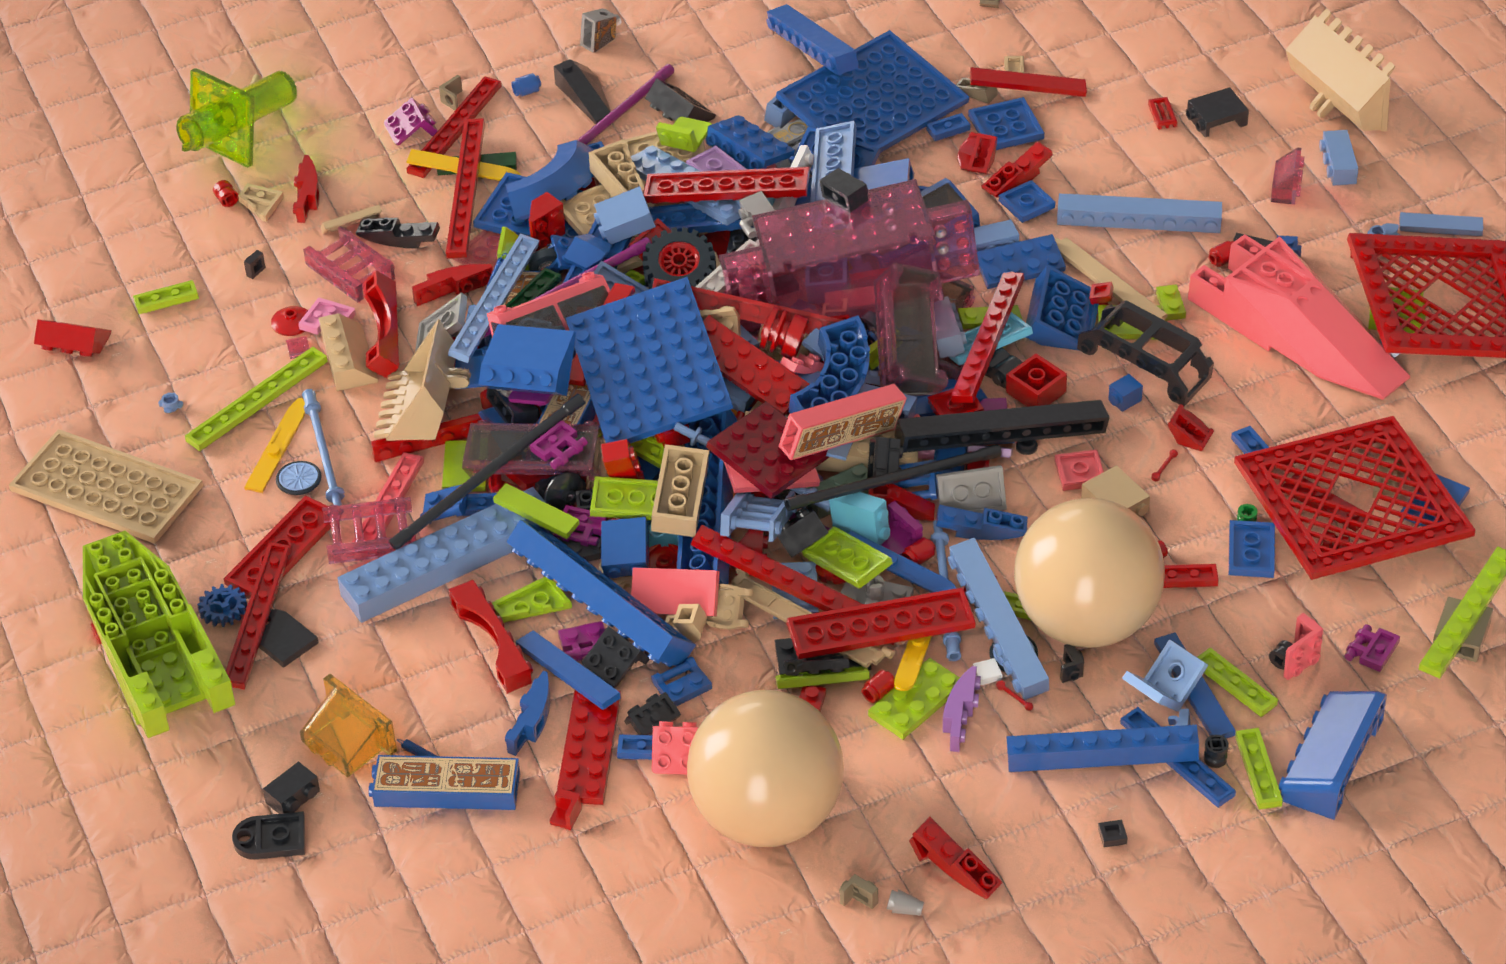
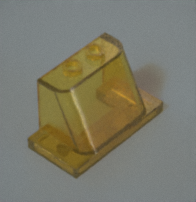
(347, 729)

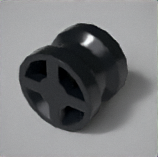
(1278, 655)

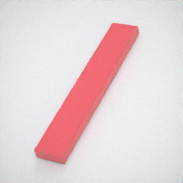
(396, 486)

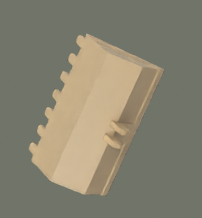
(1342, 73)
(421, 390)

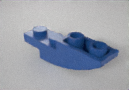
(981, 526)
(534, 714)

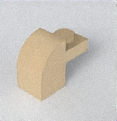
(688, 621)

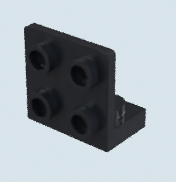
(613, 657)

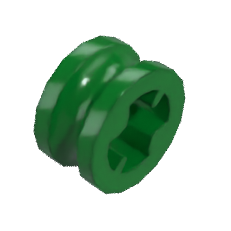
(1247, 509)

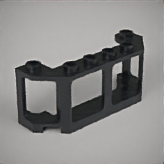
(1133, 352)

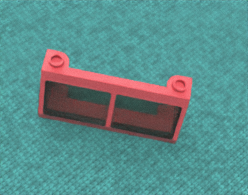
(553, 309)

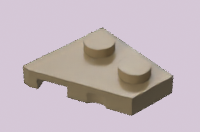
(260, 200)

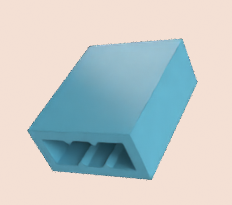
(862, 515)

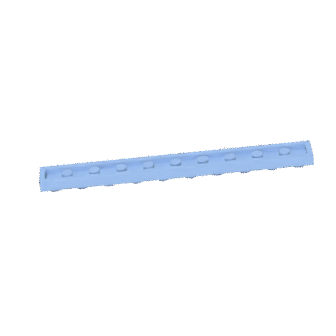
(494, 295)

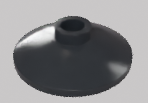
(562, 490)

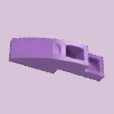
(960, 706)

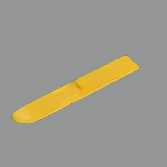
(450, 163)
(276, 447)
(911, 663)

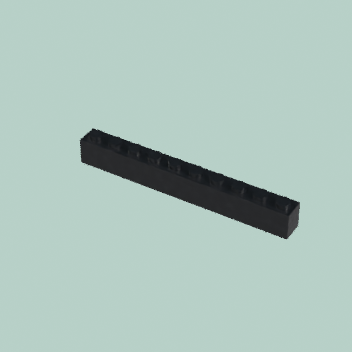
(1001, 426)

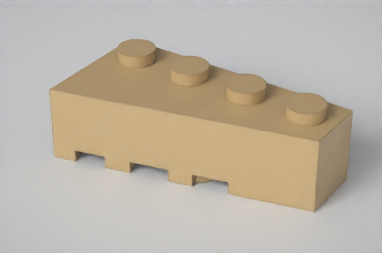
(615, 168)

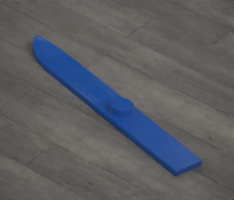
(910, 570)

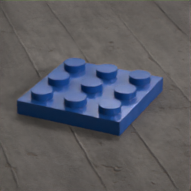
(1008, 121)

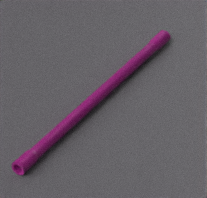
(664, 73)
(634, 250)

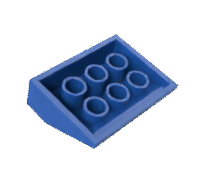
(1059, 310)
(528, 360)

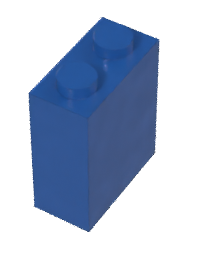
(624, 546)

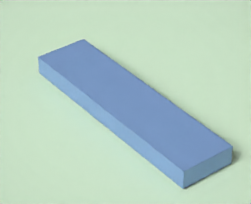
(1441, 224)

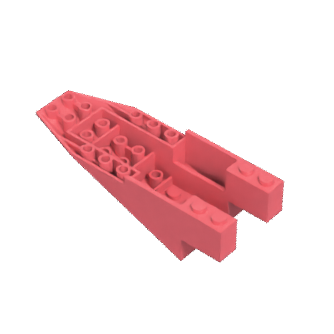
(1288, 307)

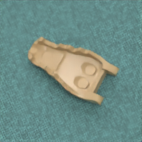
(730, 608)

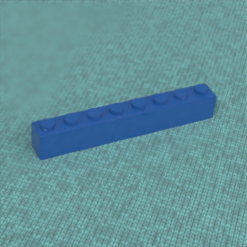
(812, 39)
(1103, 748)

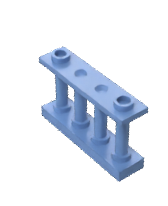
(755, 513)

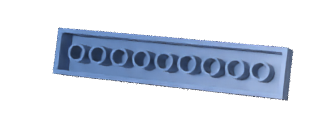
(430, 561)

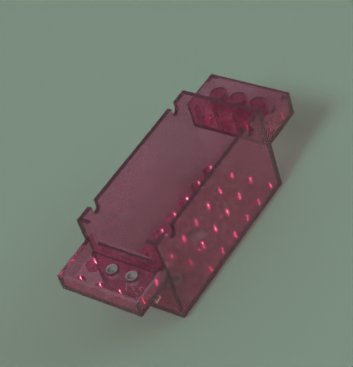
(828, 258)

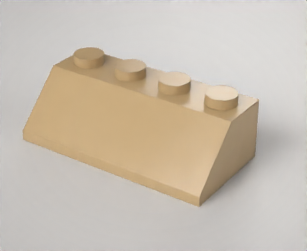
(346, 351)

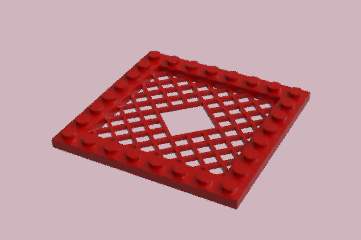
(1367, 250)
(1258, 472)

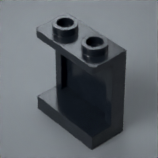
(1216, 109)

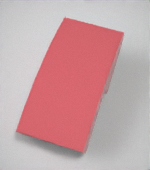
(803, 364)

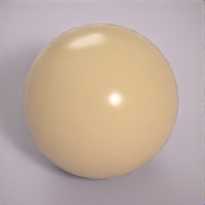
(1089, 572)
(765, 768)

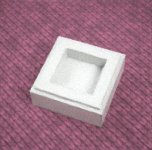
(988, 671)

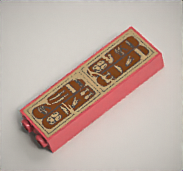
(842, 421)

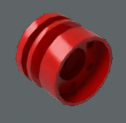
(783, 332)

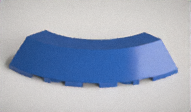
(560, 178)
(844, 368)

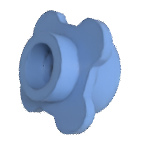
(170, 402)

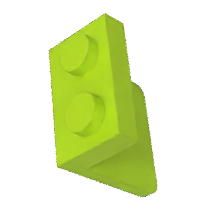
(683, 134)

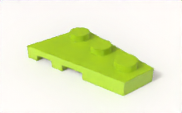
(532, 600)

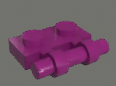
(556, 439)
(587, 524)
(580, 639)
(1377, 652)

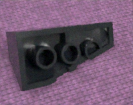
(582, 88)

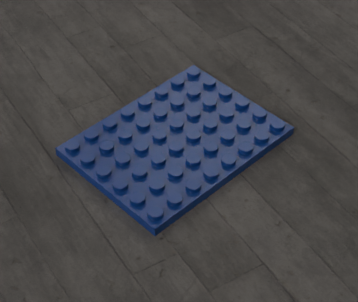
(886, 96)
(649, 363)

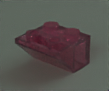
(1287, 177)

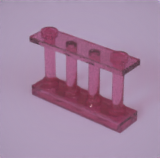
(343, 278)
(362, 549)

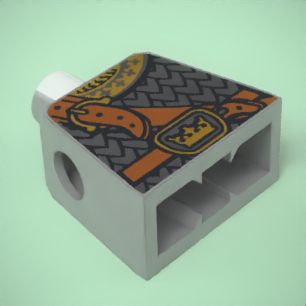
(598, 29)

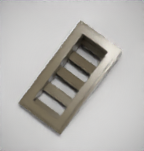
(980, 93)

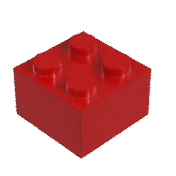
(1036, 382)

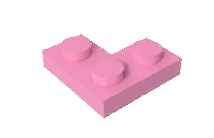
(323, 308)

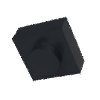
(254, 264)
(1112, 833)

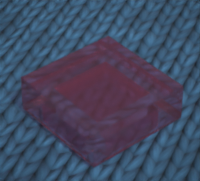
(297, 346)

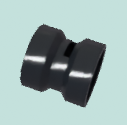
(1216, 751)

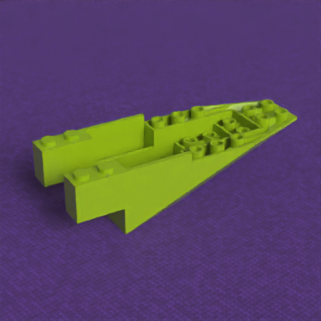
(150, 633)

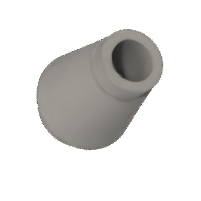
(904, 903)

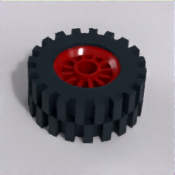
(678, 247)

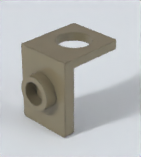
(450, 90)

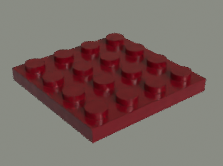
(755, 453)

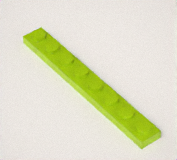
(256, 398)
(1465, 615)

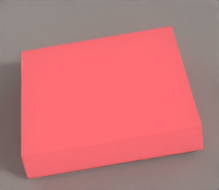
(1077, 468)

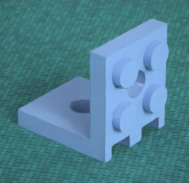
(1159, 682)

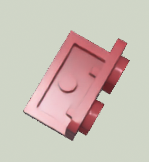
(1306, 647)
(671, 747)

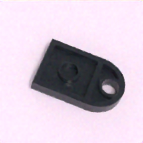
(286, 638)
(271, 836)

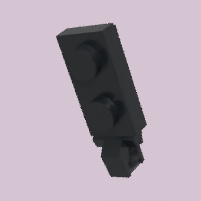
(815, 664)

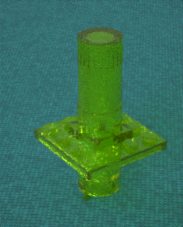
(225, 115)

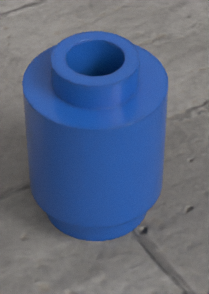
(526, 85)

